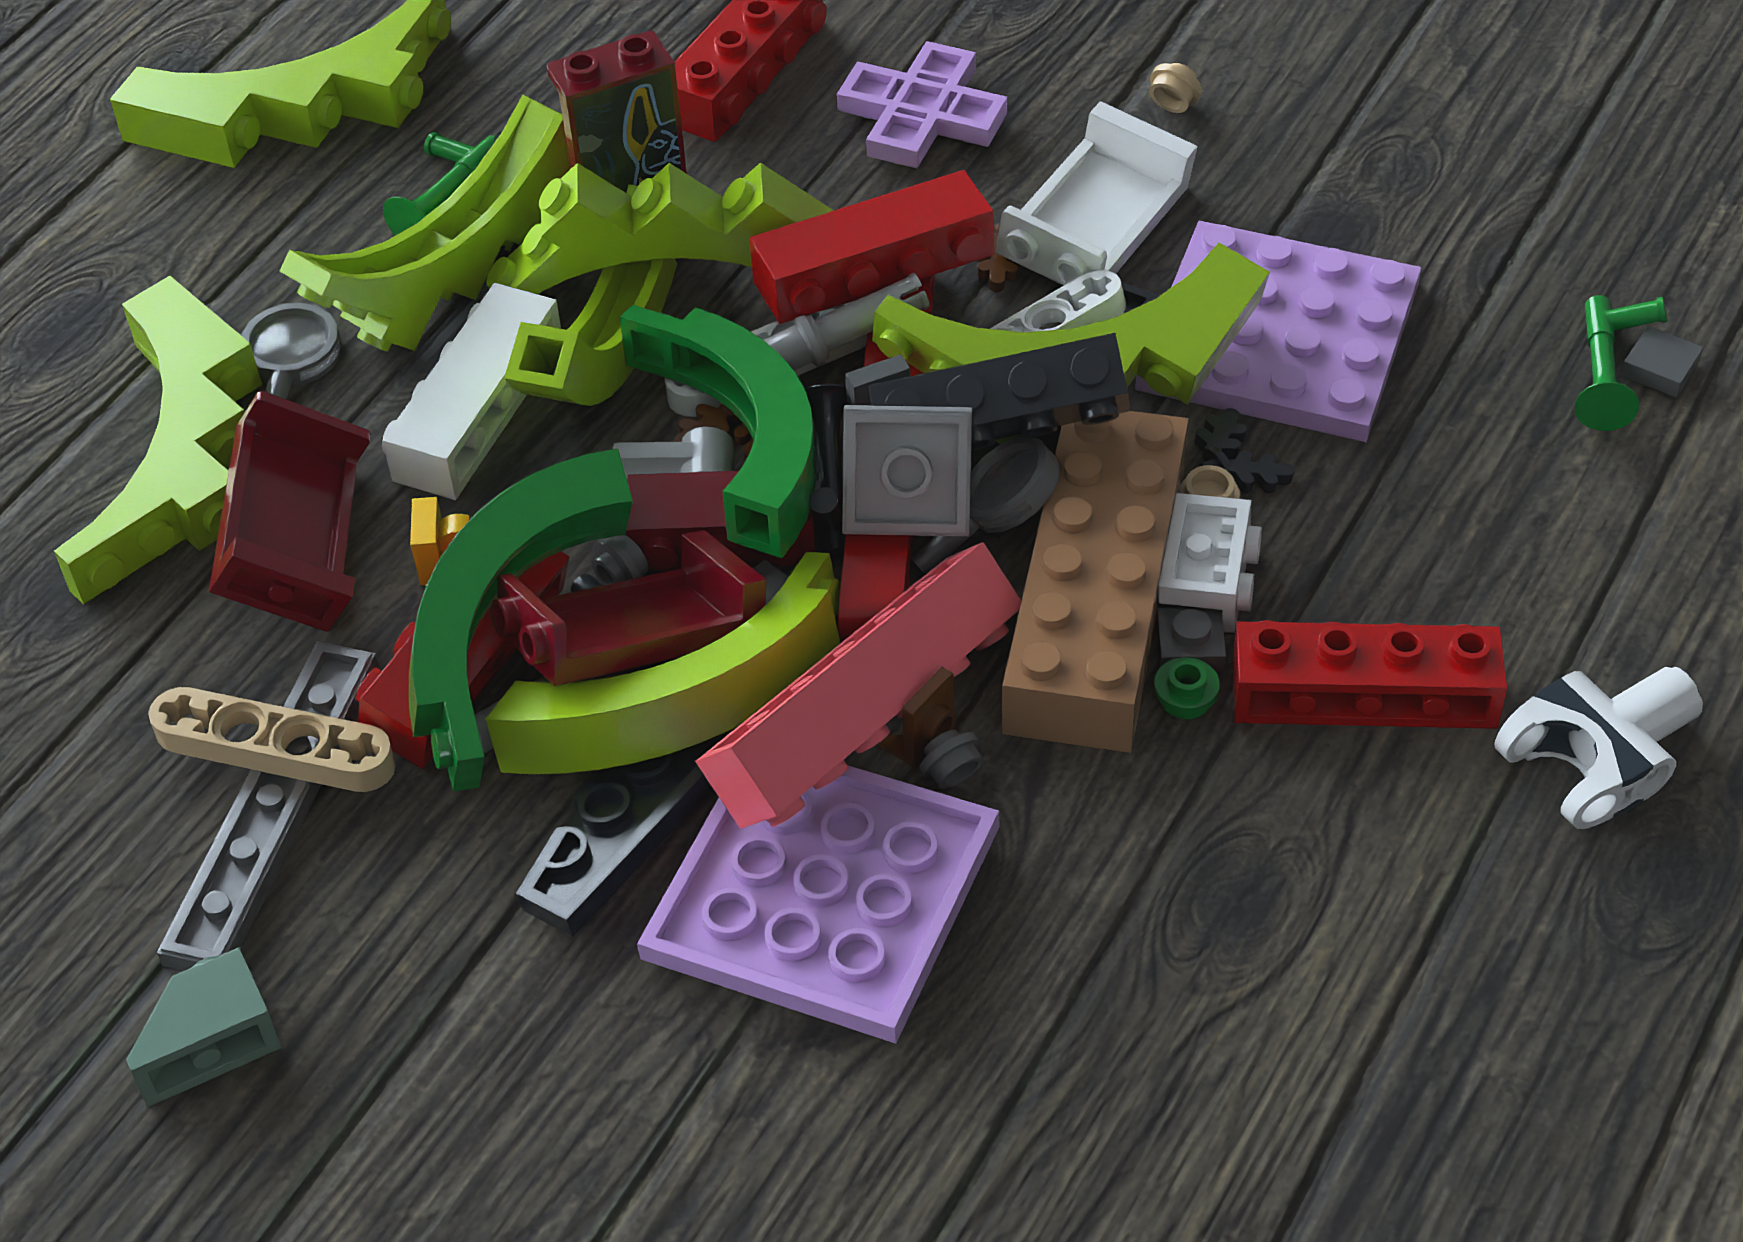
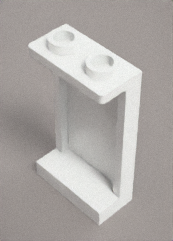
(1099, 199)

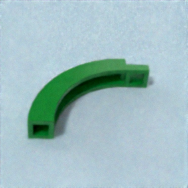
(773, 489)
(510, 534)

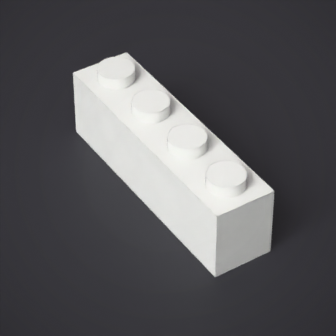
(465, 397)

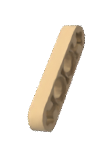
(276, 730)

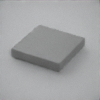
(906, 470)

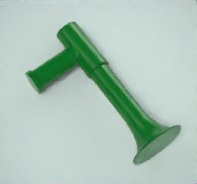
(403, 213)
(1606, 402)

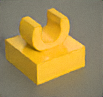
(431, 534)

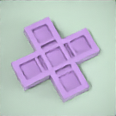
(921, 104)

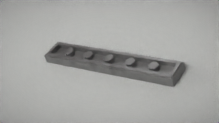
(261, 822)

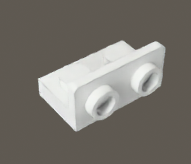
(1209, 554)

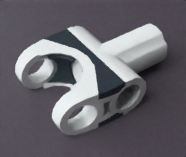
(1604, 738)

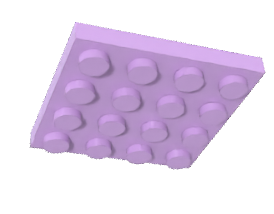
(1316, 340)
(830, 906)

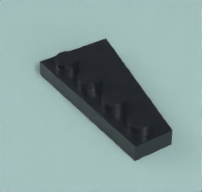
(611, 834)

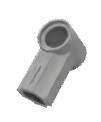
(700, 451)

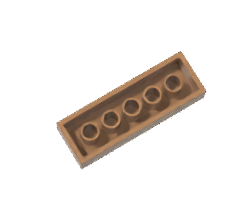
(1095, 583)

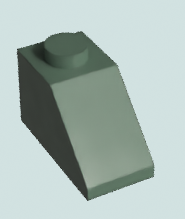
(202, 1028)

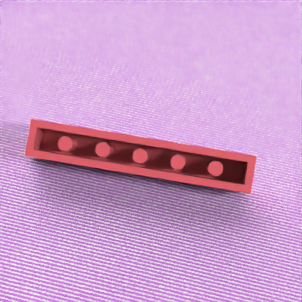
(858, 688)

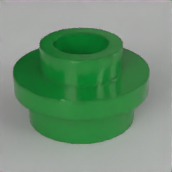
(1182, 699)

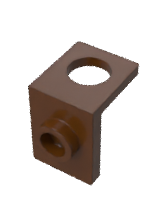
(924, 718)

